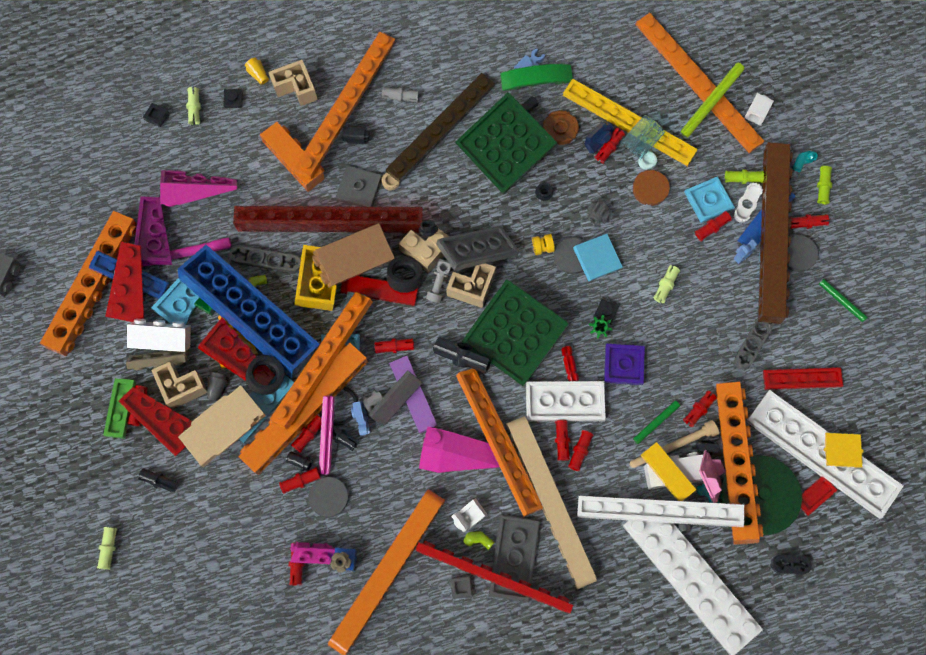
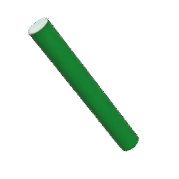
(843, 300)
(656, 422)

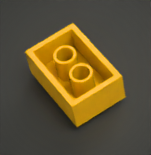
(310, 289)

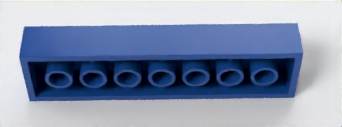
(247, 310)

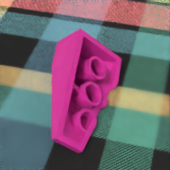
(180, 189)
(454, 452)

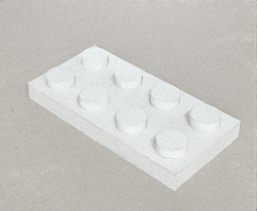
(565, 401)

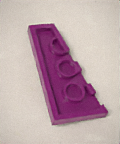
(152, 232)

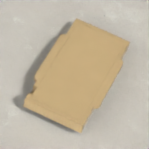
(221, 426)

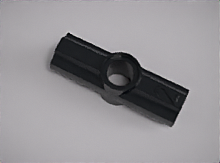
(462, 355)

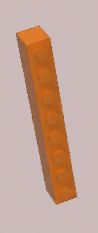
(275, 439)

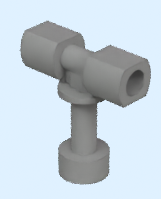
(443, 268)

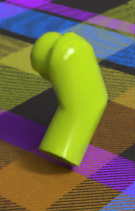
(258, 280)
(478, 537)

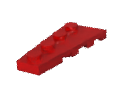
(157, 419)

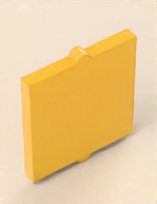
(843, 450)

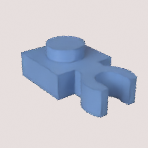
(532, 61)
(745, 251)
(360, 413)

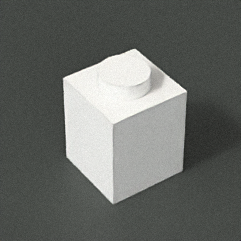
(759, 109)

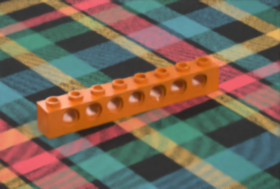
(80, 288)
(733, 392)

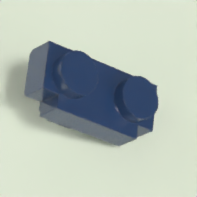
(599, 136)

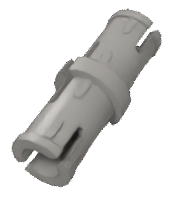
(400, 94)

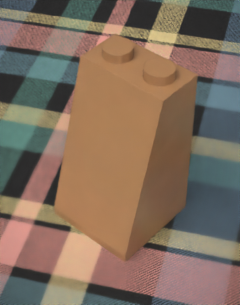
(352, 255)

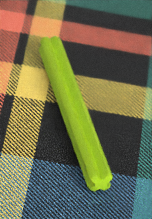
(712, 100)

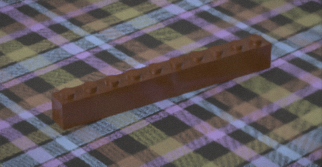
(774, 234)

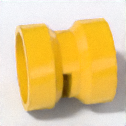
(543, 244)

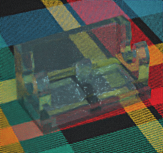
(643, 137)

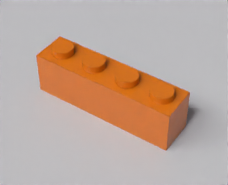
(288, 152)

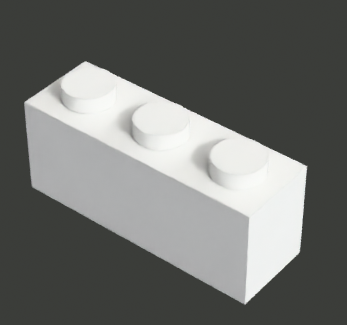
(158, 335)
(688, 465)

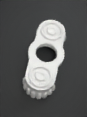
(752, 193)

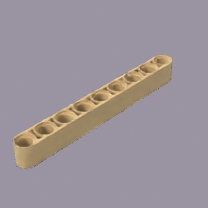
(552, 503)

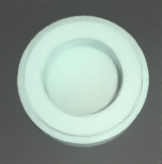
(648, 161)

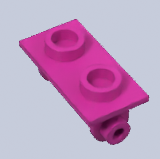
(316, 554)

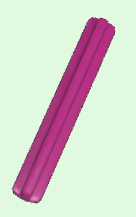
(326, 435)

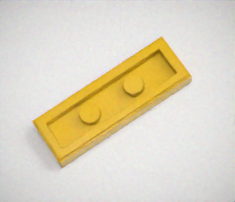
(668, 472)

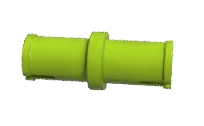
(744, 176)
(824, 185)

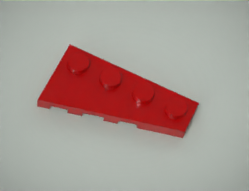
(127, 286)
(230, 351)

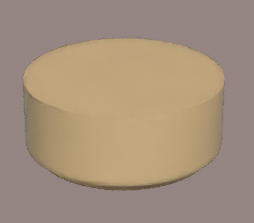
(389, 182)

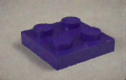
(624, 364)

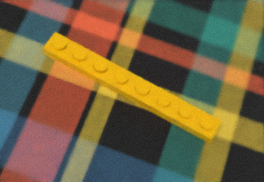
(626, 120)

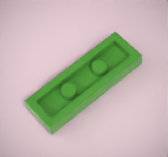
(117, 415)

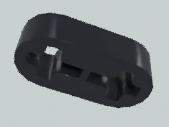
(790, 569)

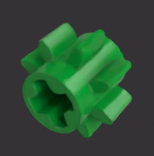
(595, 325)

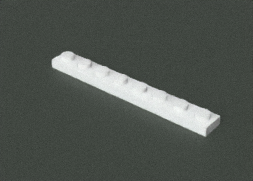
(661, 511)

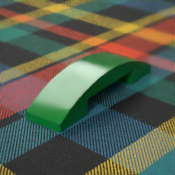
(536, 75)

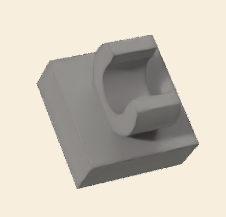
(372, 401)

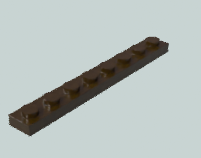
(440, 128)

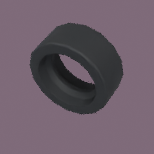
(404, 285)
(269, 361)

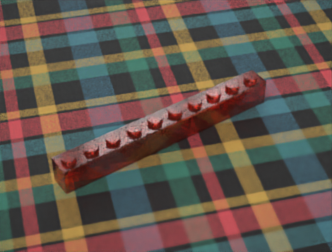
(326, 218)

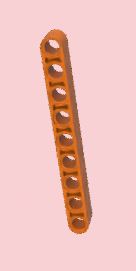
(384, 574)

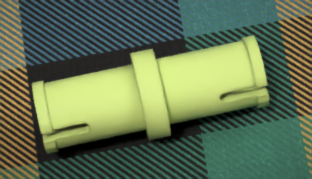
(193, 105)
(666, 284)
(107, 548)

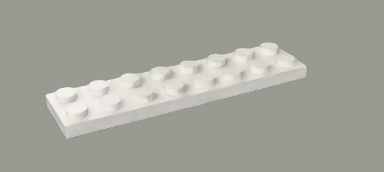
(806, 442)
(696, 583)

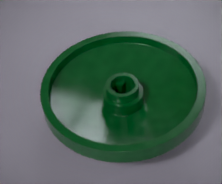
(777, 494)

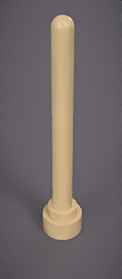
(709, 429)

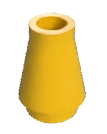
(256, 70)

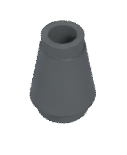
(216, 384)

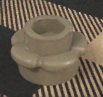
(335, 562)

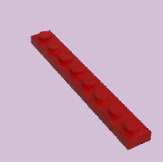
(503, 579)

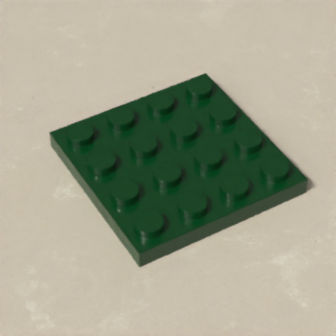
(506, 143)
(515, 332)

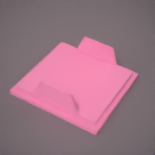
(710, 472)

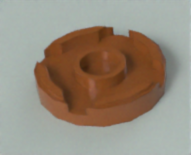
(557, 130)
(651, 187)

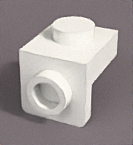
(469, 515)

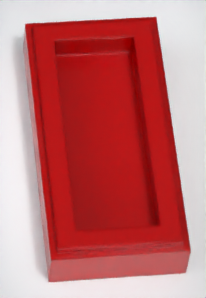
(816, 495)

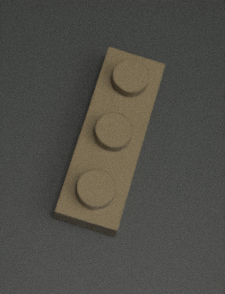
(156, 359)

